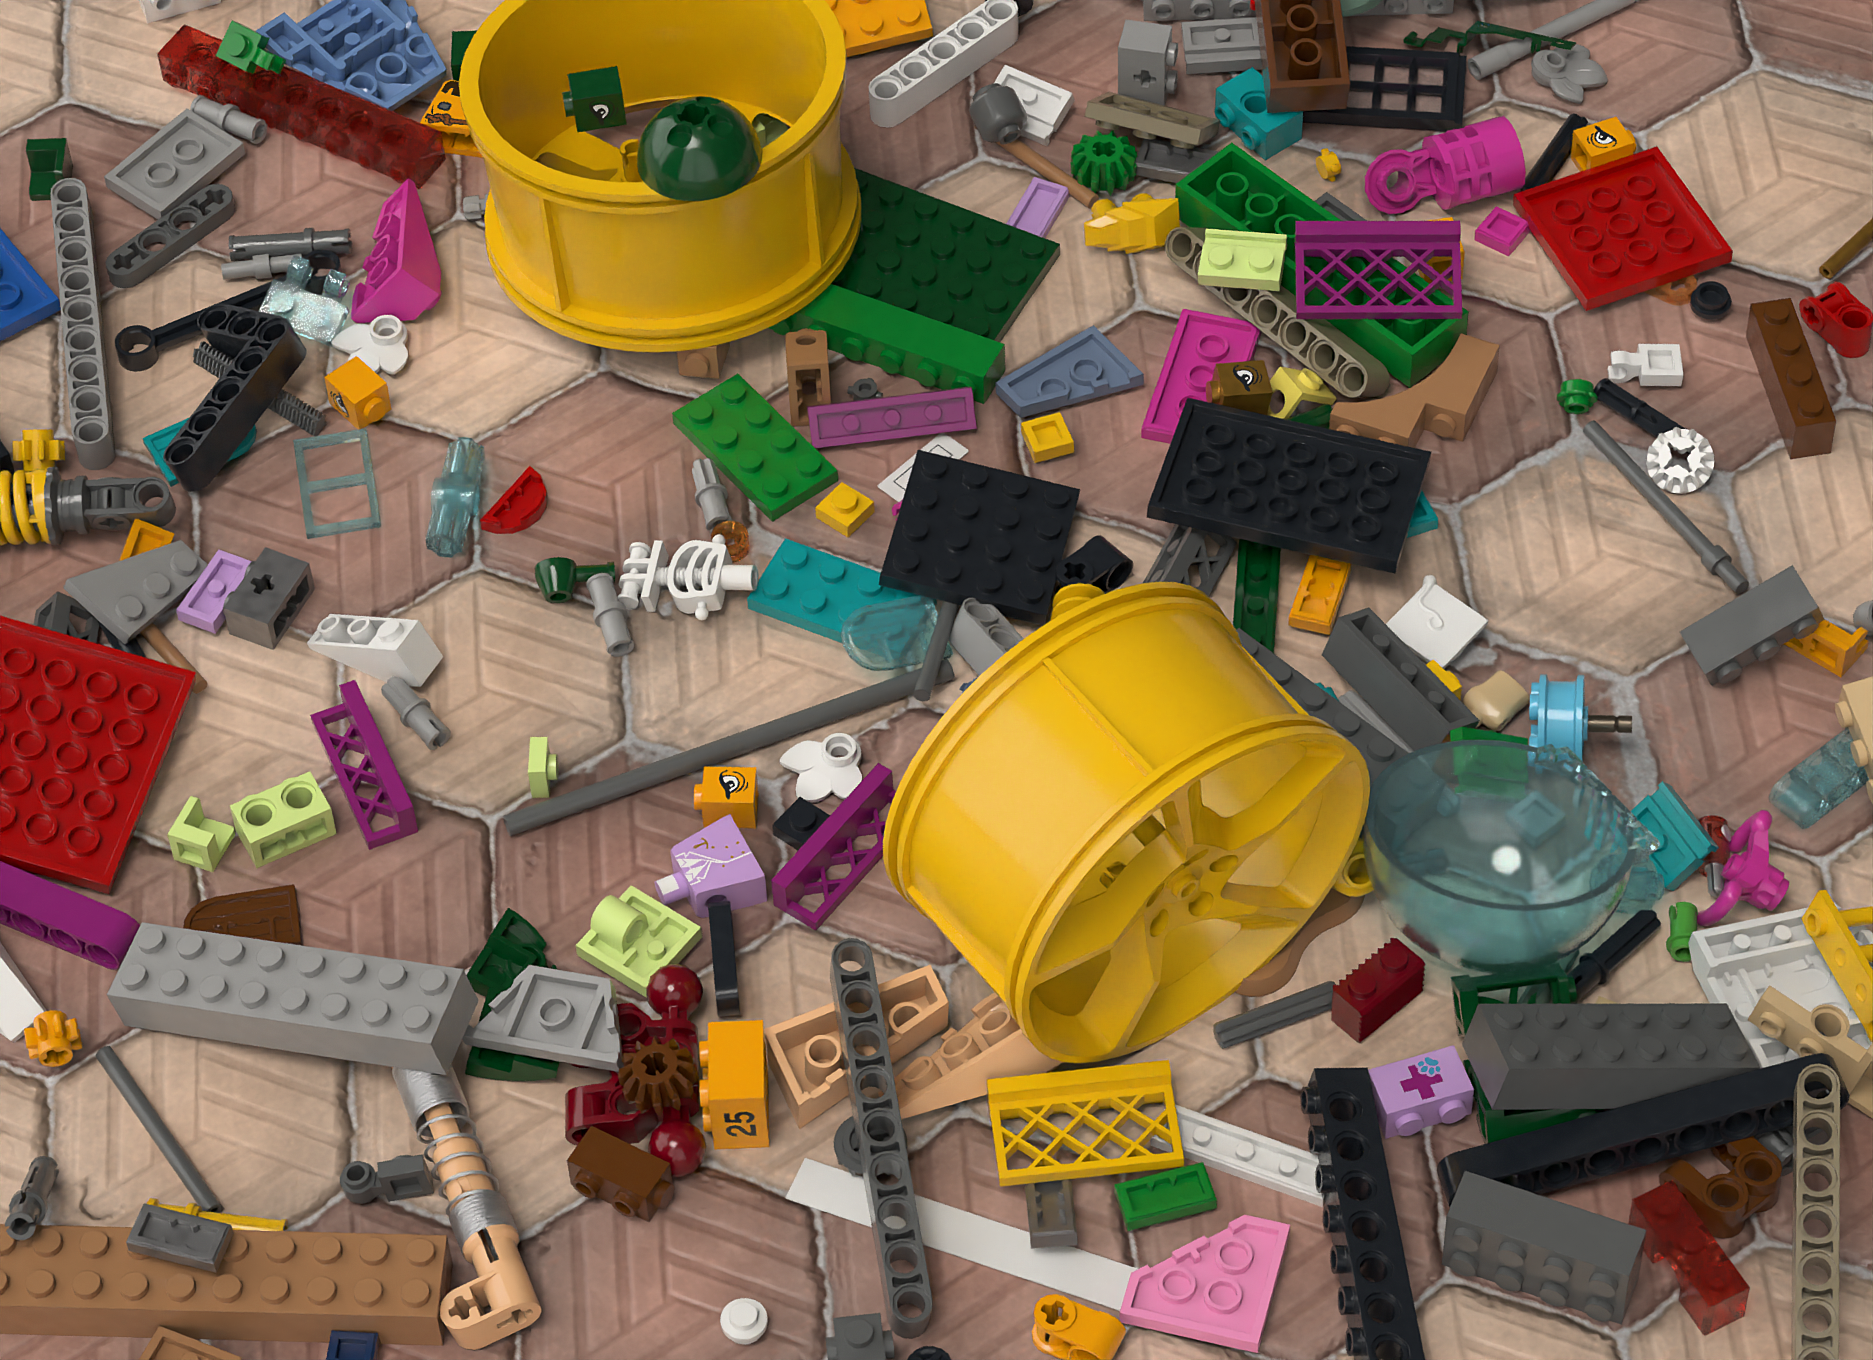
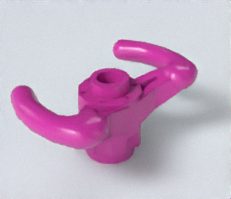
(1749, 874)

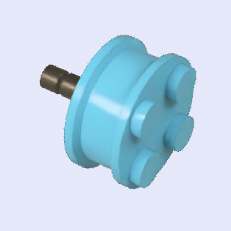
(1565, 718)

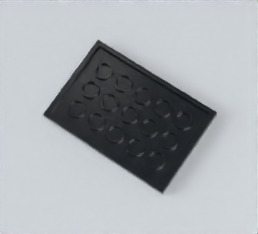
(1290, 485)

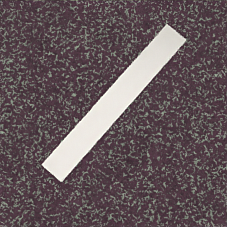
(970, 1237)

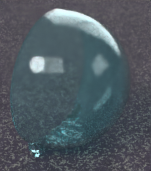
(1499, 852)

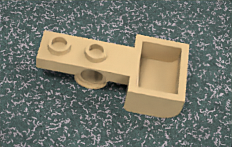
(1798, 1029)

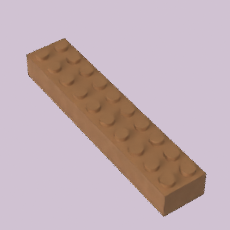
(264, 1290)

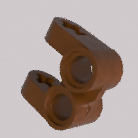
(1737, 1189)

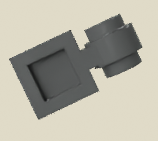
(396, 1178)

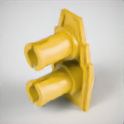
(1134, 225)

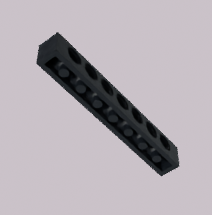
(1349, 1097)

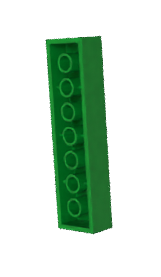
(1246, 196)

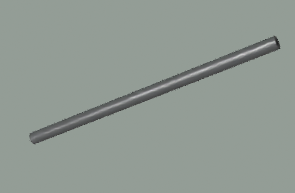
(718, 751)

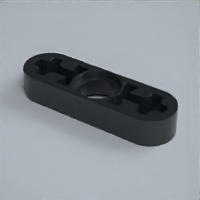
(724, 958)

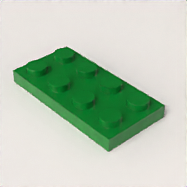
(755, 447)

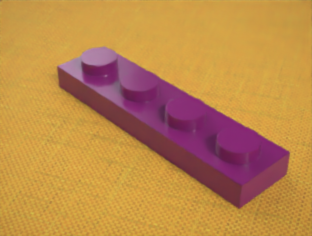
(891, 417)

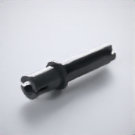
(1596, 966)

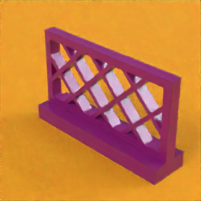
(1377, 244)

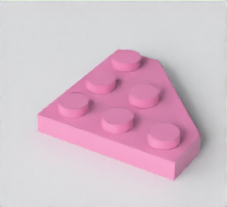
(1212, 1286)

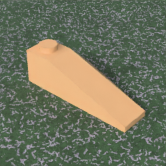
(981, 1050)

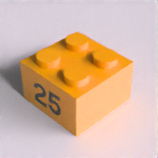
(735, 1084)

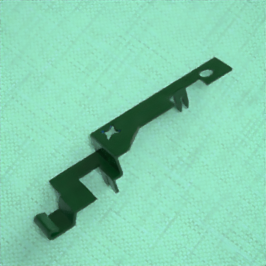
(1441, 34)

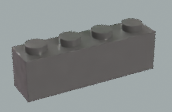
(1394, 680)

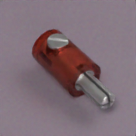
(1715, 861)

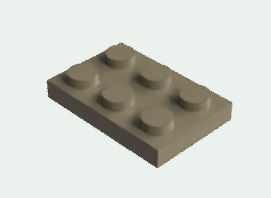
(1151, 119)

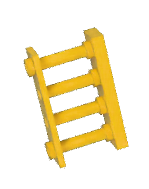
(1842, 953)

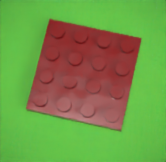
(1622, 228)

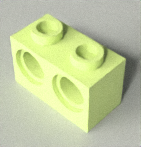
(283, 819)

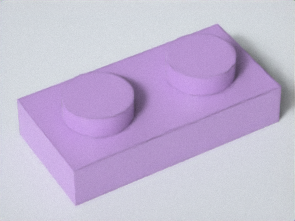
(206, 598)

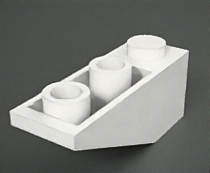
(378, 646)

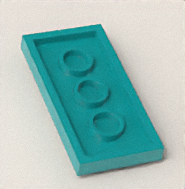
(817, 589)

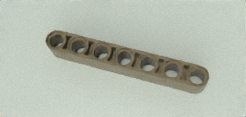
(1285, 329)
(1816, 1205)

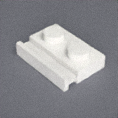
(1043, 102)

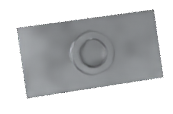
(1167, 162)
(1051, 1214)
(179, 1237)

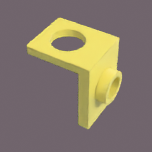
(1299, 386)

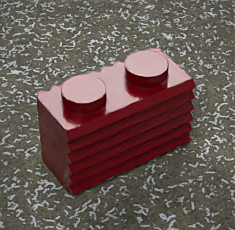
(1377, 989)

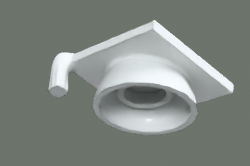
(1436, 624)

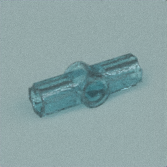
(455, 497)

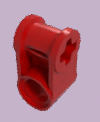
(1839, 320)

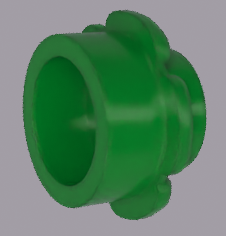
(1576, 396)

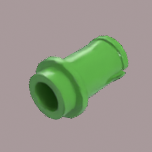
(1681, 928)

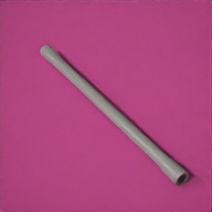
(1502, 55)

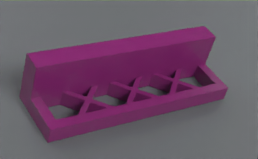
(376, 757)
(826, 849)

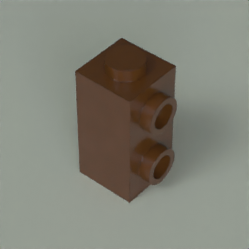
(620, 1175)

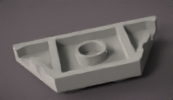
(554, 1018)

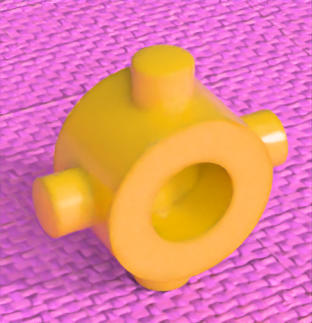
(1328, 164)

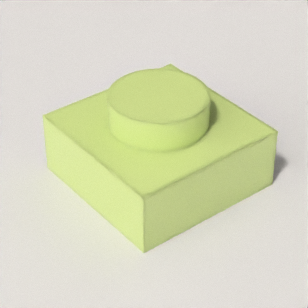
(541, 767)

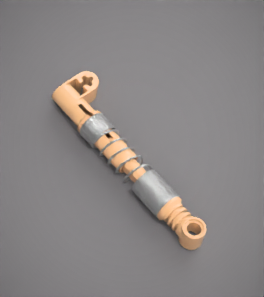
(477, 1215)

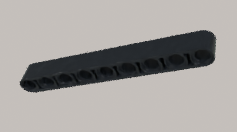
(1641, 1131)

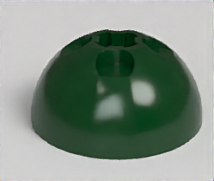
(698, 150)

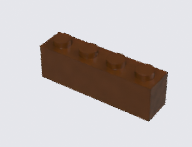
(1790, 378)

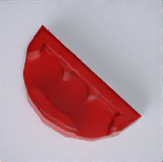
(518, 506)

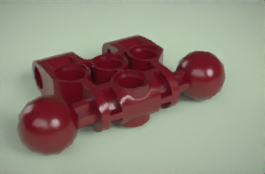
(674, 995)

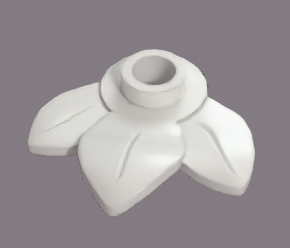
(377, 344)
(821, 770)

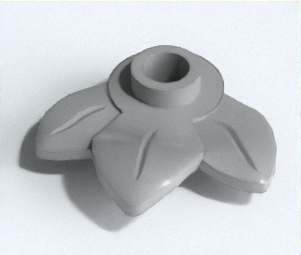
(1567, 71)

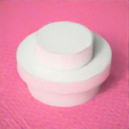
(744, 1320)

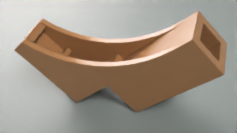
(1440, 403)

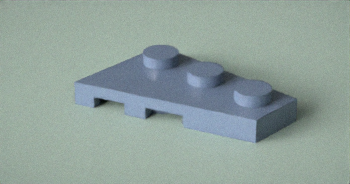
(1069, 374)

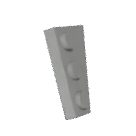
(137, 589)

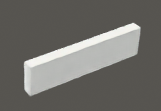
(1246, 1155)

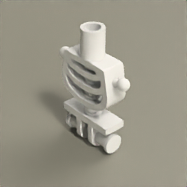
(692, 566)

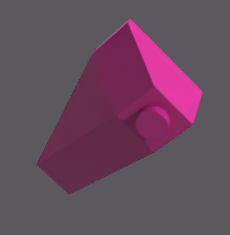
(402, 265)

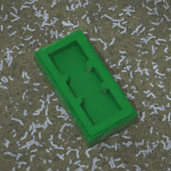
(1165, 1196)

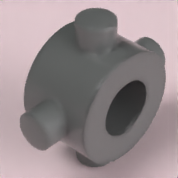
(864, 389)

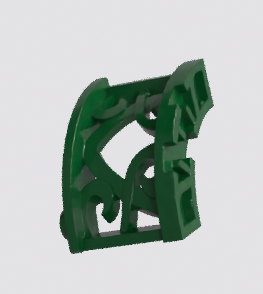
(1511, 1122)

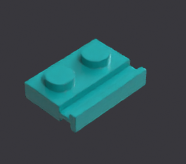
(1680, 834)

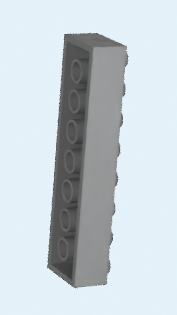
(294, 998)

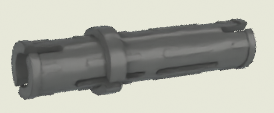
(290, 243)
(30, 1203)

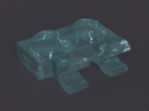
(308, 313)

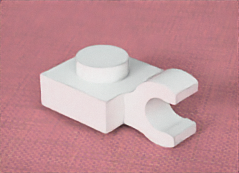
(1652, 363)

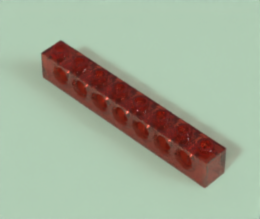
(306, 109)

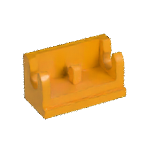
(1832, 647)

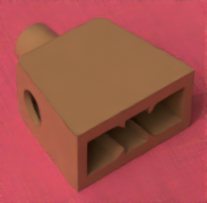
(806, 363)

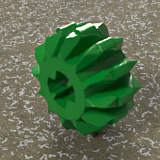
(1104, 162)

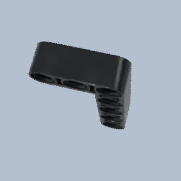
(264, 358)

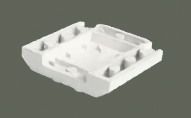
(1746, 957)

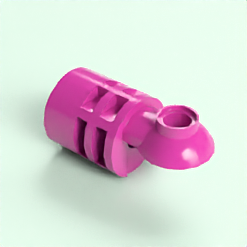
(1451, 166)

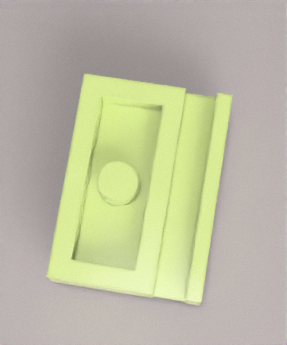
(1242, 259)

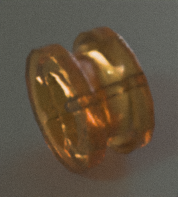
(735, 531)

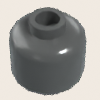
(998, 113)

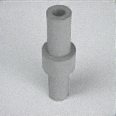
(261, 266)

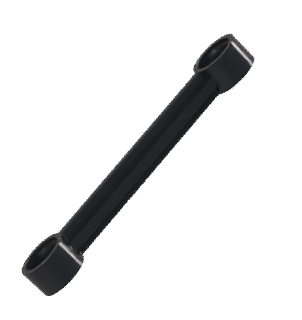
(187, 327)

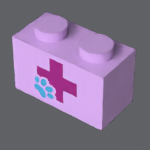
(1421, 1092)

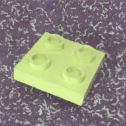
(636, 937)

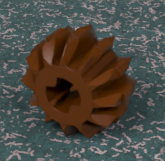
(657, 1075)

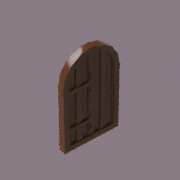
(255, 914)

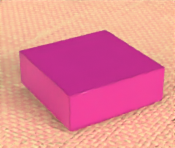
(1502, 231)

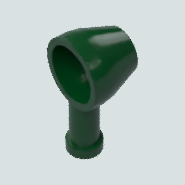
(559, 575)

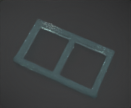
(336, 483)

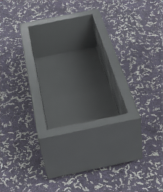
(1543, 1247)

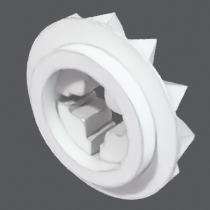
(1678, 479)

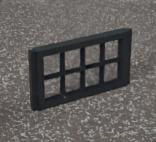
(1400, 90)

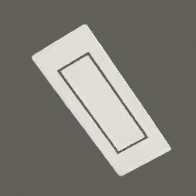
(897, 482)

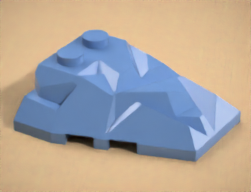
(360, 48)

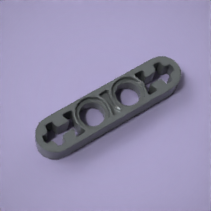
(133, 263)

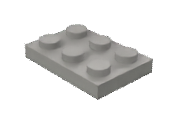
(174, 164)

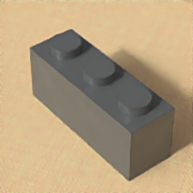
(1753, 626)

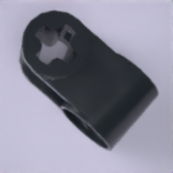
(1095, 564)

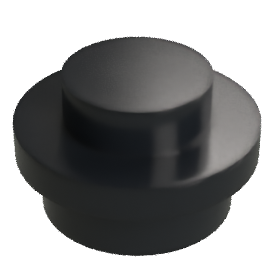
(1711, 300)

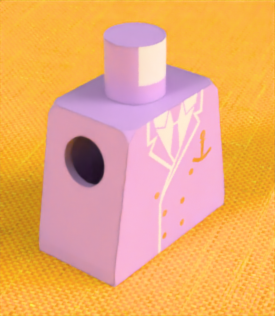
(714, 868)

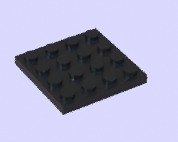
(979, 536)

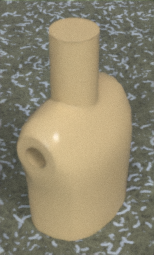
(1496, 700)

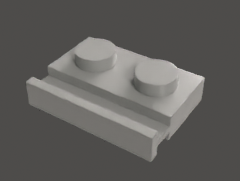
(1221, 45)

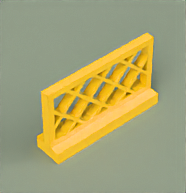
(1080, 1095)

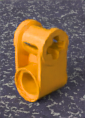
(1077, 1333)

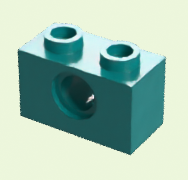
(1243, 110)

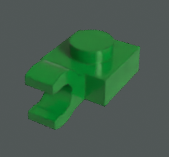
(247, 50)

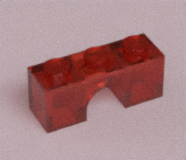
(1707, 1279)

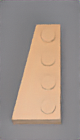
(808, 1050)

